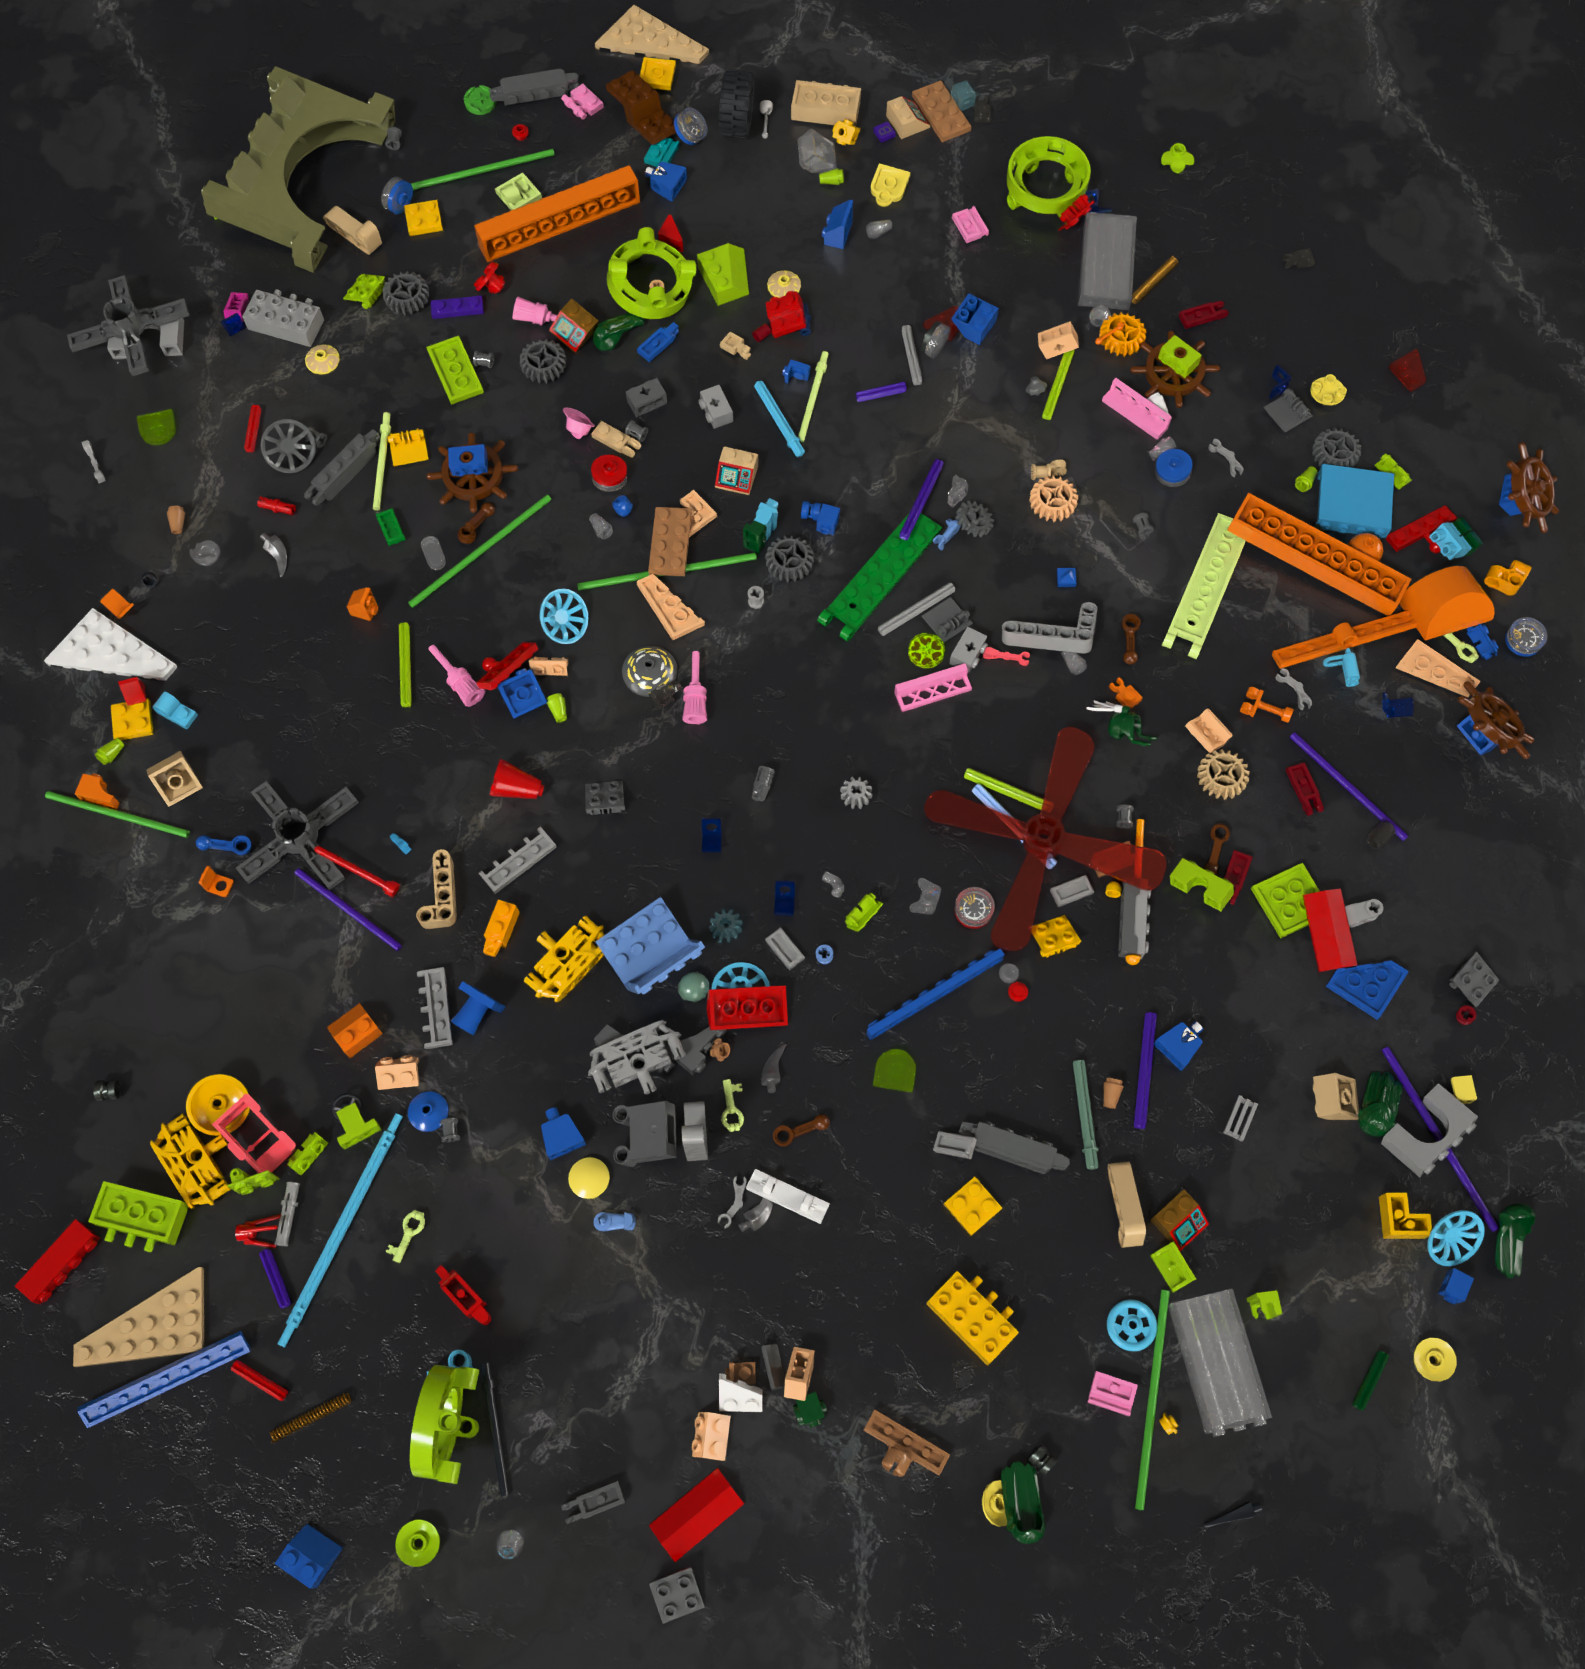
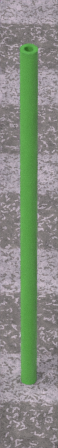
(482, 169)
(479, 551)
(689, 567)
(1152, 1400)

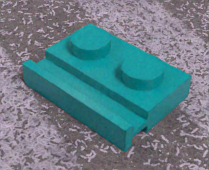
(661, 152)

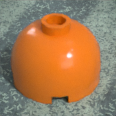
(1367, 544)

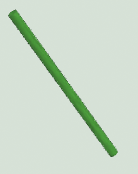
(117, 814)

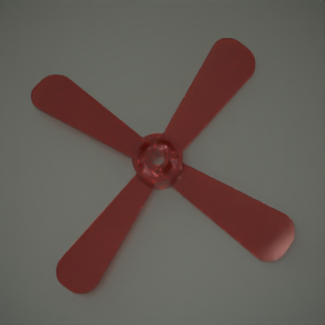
(1125, 862)

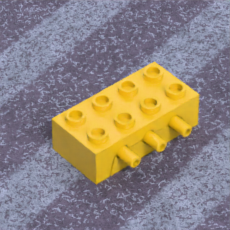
(973, 1316)

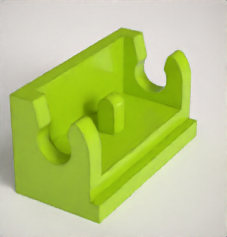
(1173, 1267)
(1268, 1302)

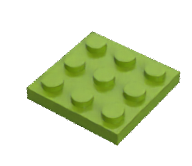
(1283, 899)

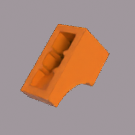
(93, 790)

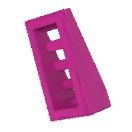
(236, 306)

